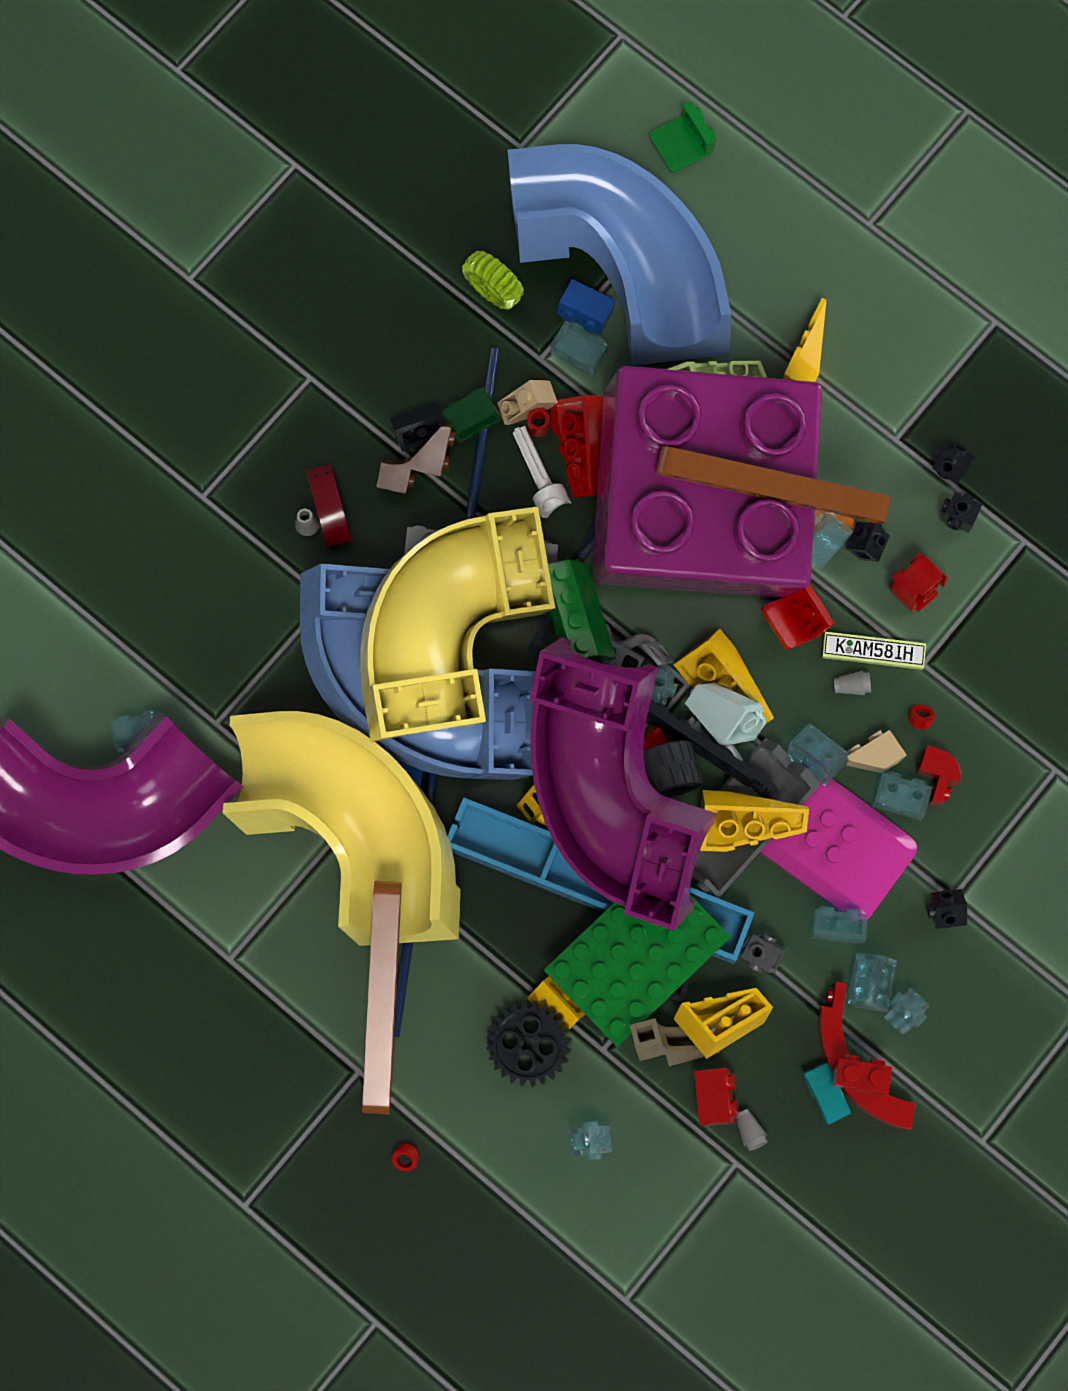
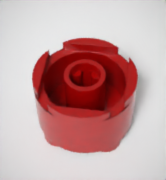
(918, 583)

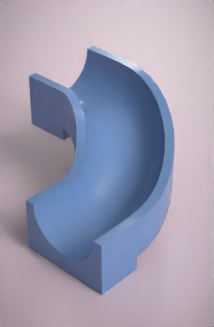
(636, 234)
(331, 627)

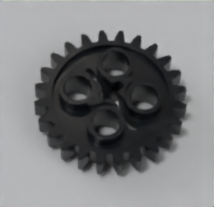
(509, 1057)

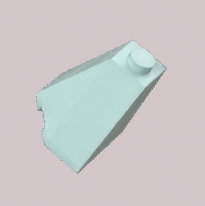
(726, 714)

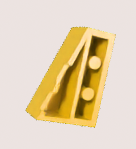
(722, 1020)

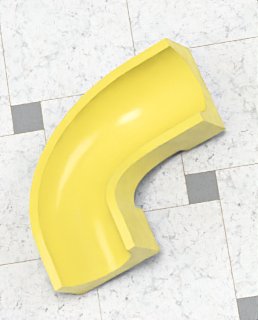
(431, 607)
(363, 804)

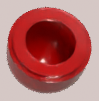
(919, 722)
(405, 1149)

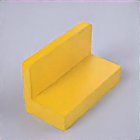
(551, 994)

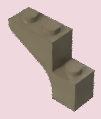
(656, 1040)

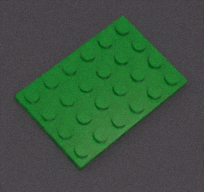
(630, 966)

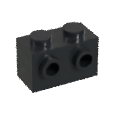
(416, 426)

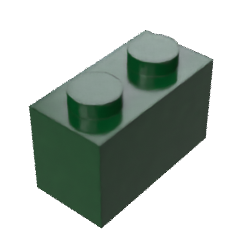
(471, 414)

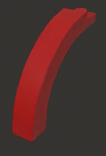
(881, 1107)

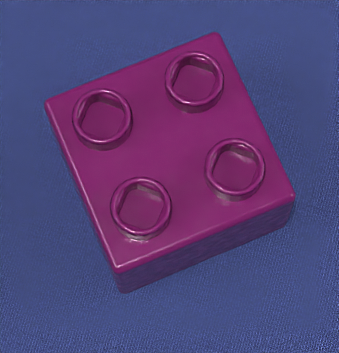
(692, 534)

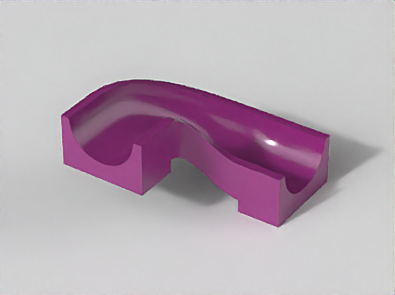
(597, 791)
(108, 813)

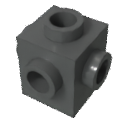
(763, 952)

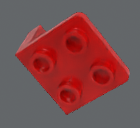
(797, 617)

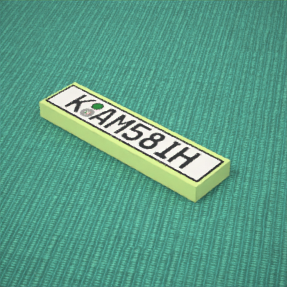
(874, 650)

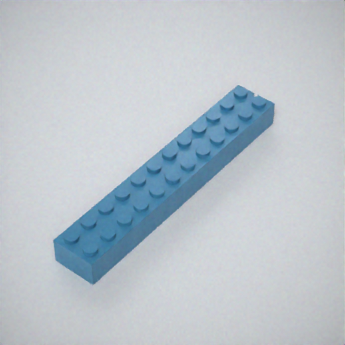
(533, 857)

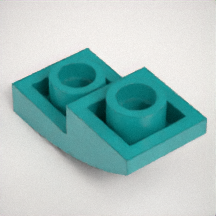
(829, 1099)

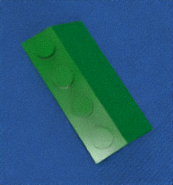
(578, 611)

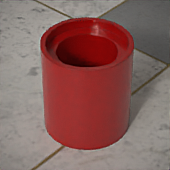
(538, 431)

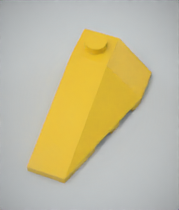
(807, 357)
(719, 662)
(749, 819)

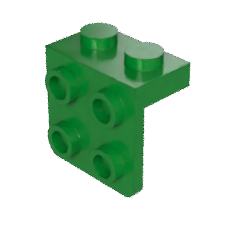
(684, 139)

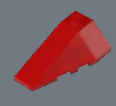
(579, 431)

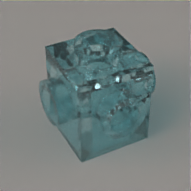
(661, 694)
(907, 1011)
(590, 1140)

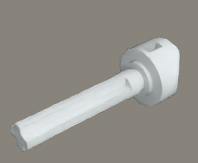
(549, 495)

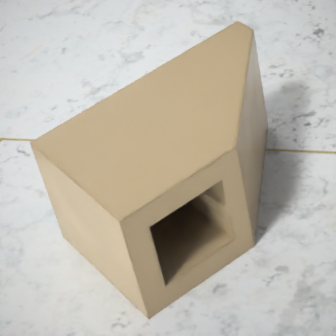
(525, 398)
(878, 754)

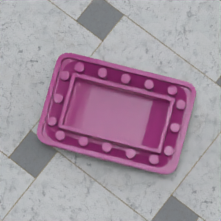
(847, 853)

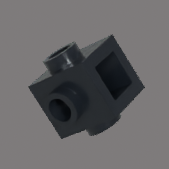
(952, 461)
(960, 512)
(868, 541)
(948, 909)

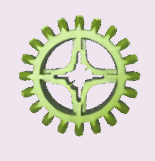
(492, 280)

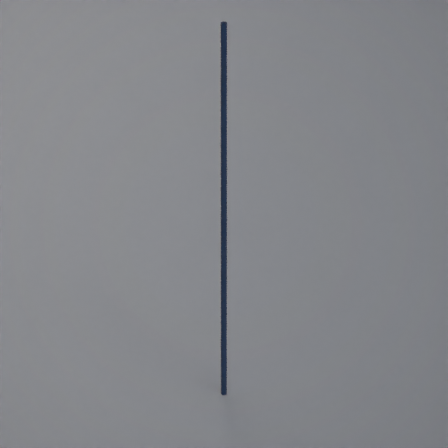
(432, 778)

